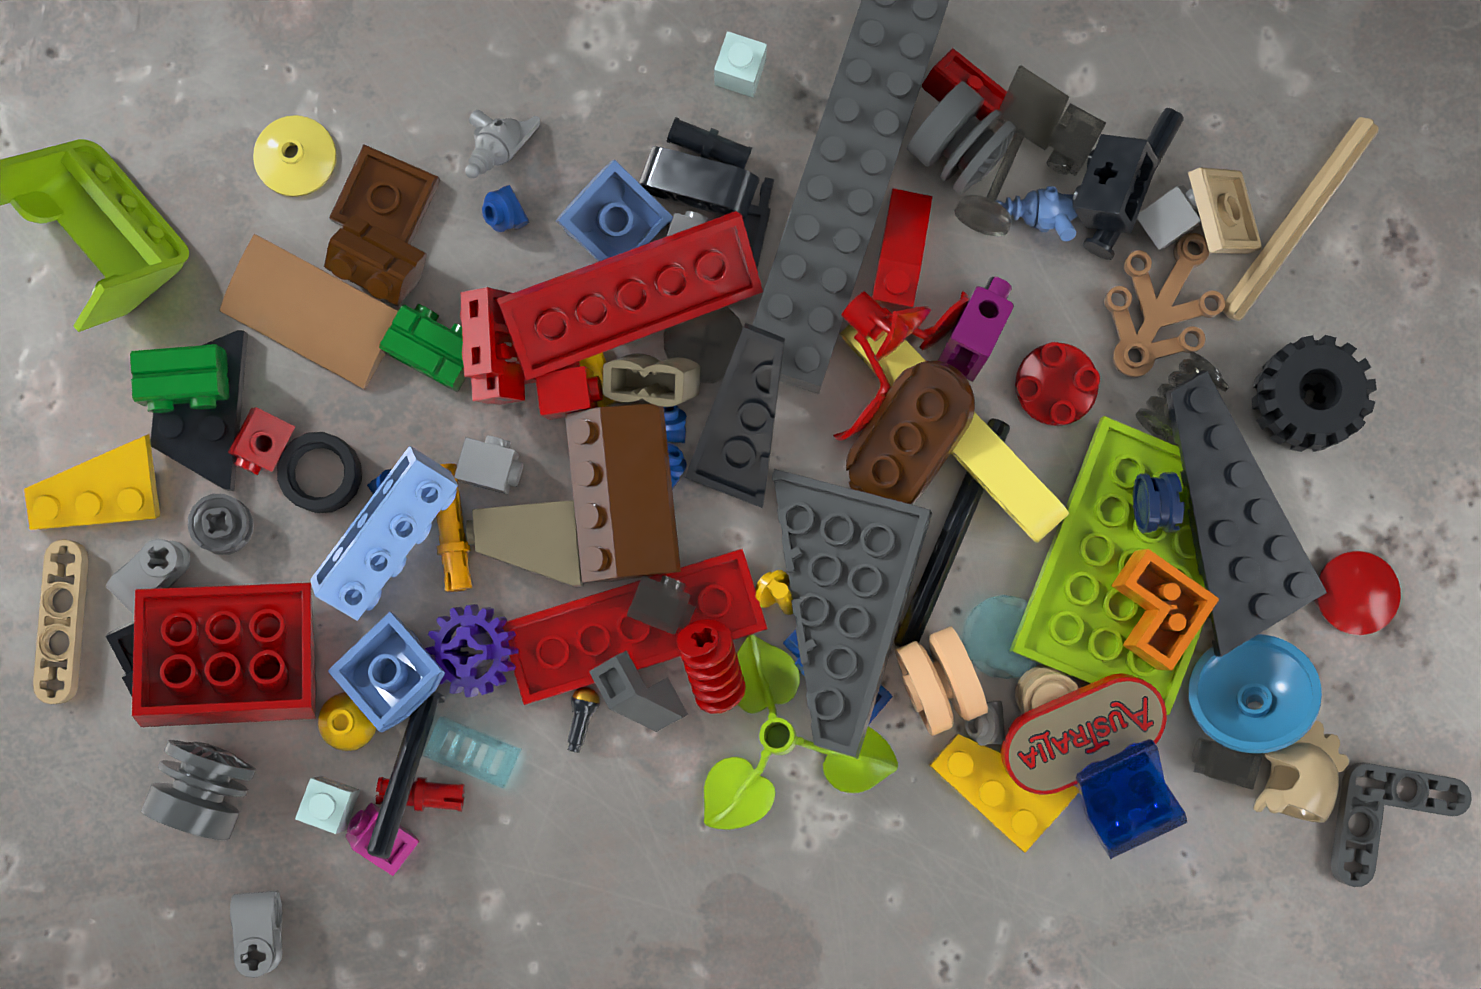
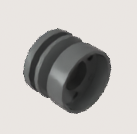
(962, 138)
(199, 788)

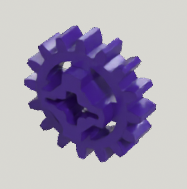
(465, 668)

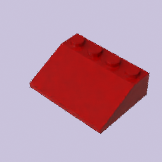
(223, 655)

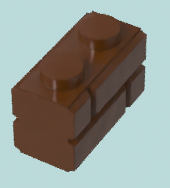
(374, 260)

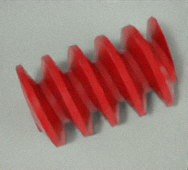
(711, 665)

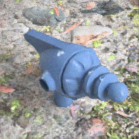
(1045, 211)

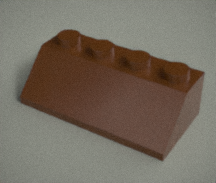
(622, 492)

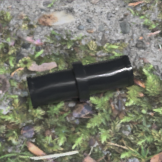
(708, 144)

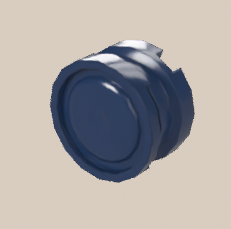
(1158, 502)

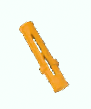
(453, 544)

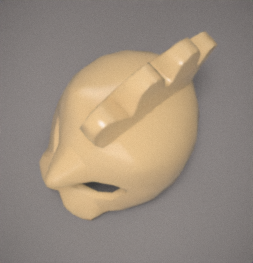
(1304, 777)

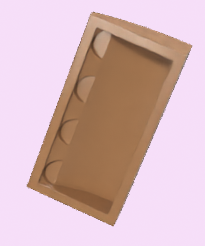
(308, 311)

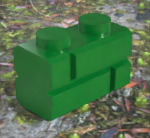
(426, 345)
(179, 376)

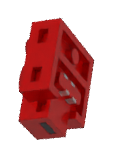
(488, 349)

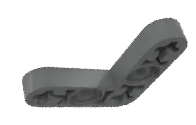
(1373, 805)

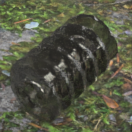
(1157, 417)

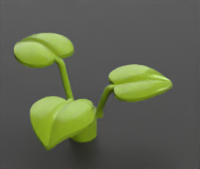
(735, 791)

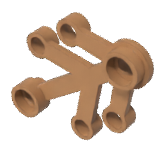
(1158, 311)

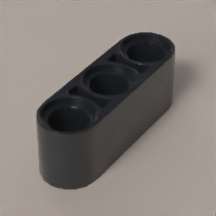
(698, 182)

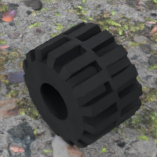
(1339, 392)

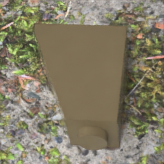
(530, 537)

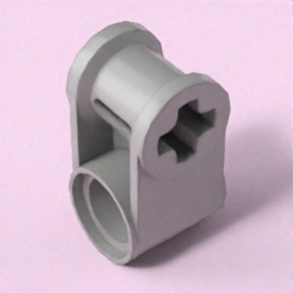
(146, 572)
(256, 925)

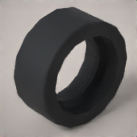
(289, 460)

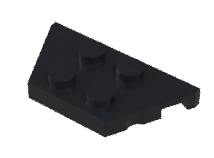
(204, 436)

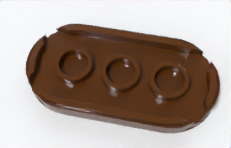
(912, 432)

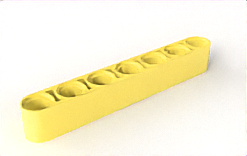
(983, 454)

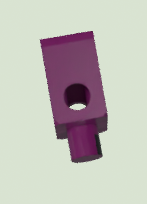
(978, 328)

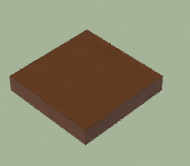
(386, 194)

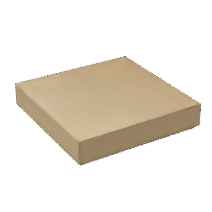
(1225, 211)

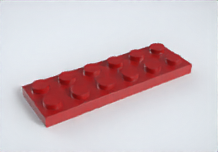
(631, 295)
(577, 636)

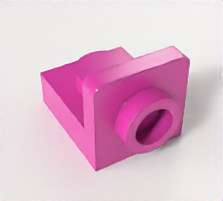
(360, 832)

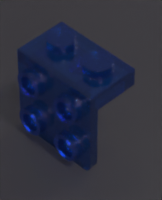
(1129, 798)

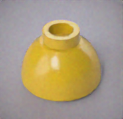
(344, 724)

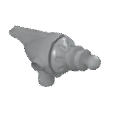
(497, 141)

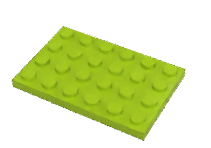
(1074, 612)

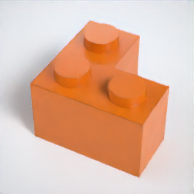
(1172, 604)

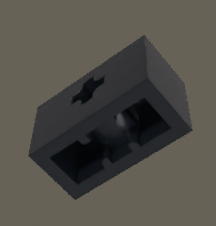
(1115, 183)

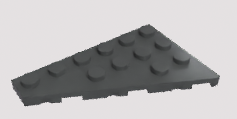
(849, 584)

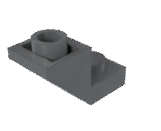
(629, 697)

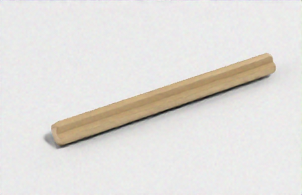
(1300, 218)

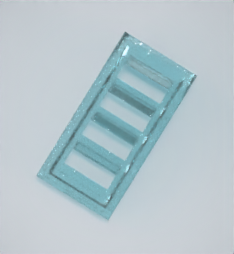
(439, 735)

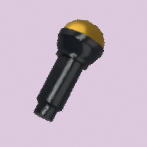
(584, 704)

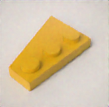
(98, 491)
(985, 784)

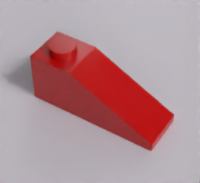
(901, 250)

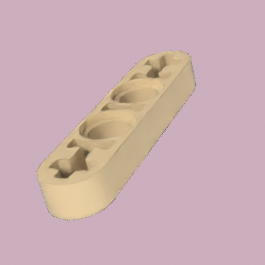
(52, 621)

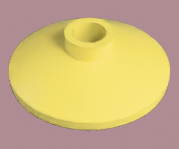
(306, 170)

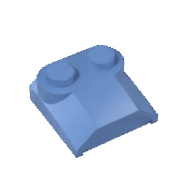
(613, 214)
(388, 673)

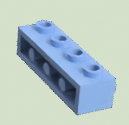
(384, 534)

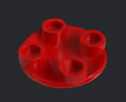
(1057, 384)
(1360, 593)

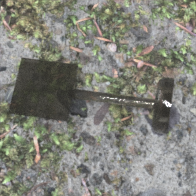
(1036, 111)

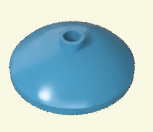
(1261, 672)

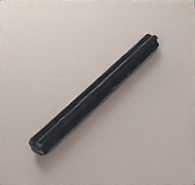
(944, 552)

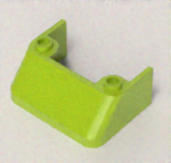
(103, 216)

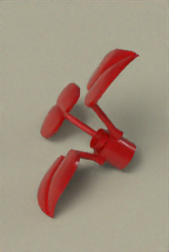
(874, 321)

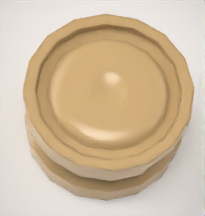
(1041, 686)

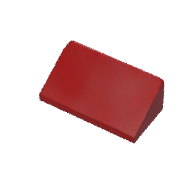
(956, 68)

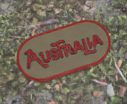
(1079, 728)

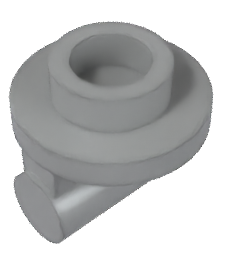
(989, 727)

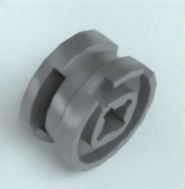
(220, 524)

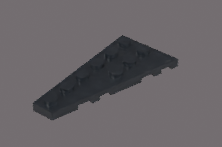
(1235, 521)

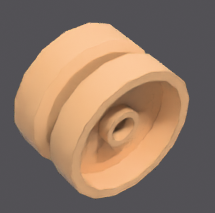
(936, 682)

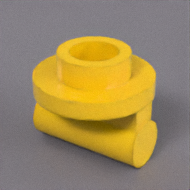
(774, 589)

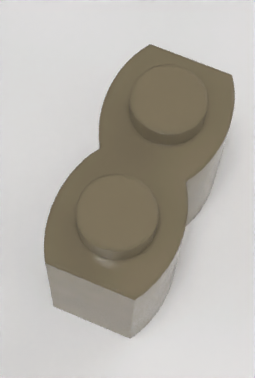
(656, 381)

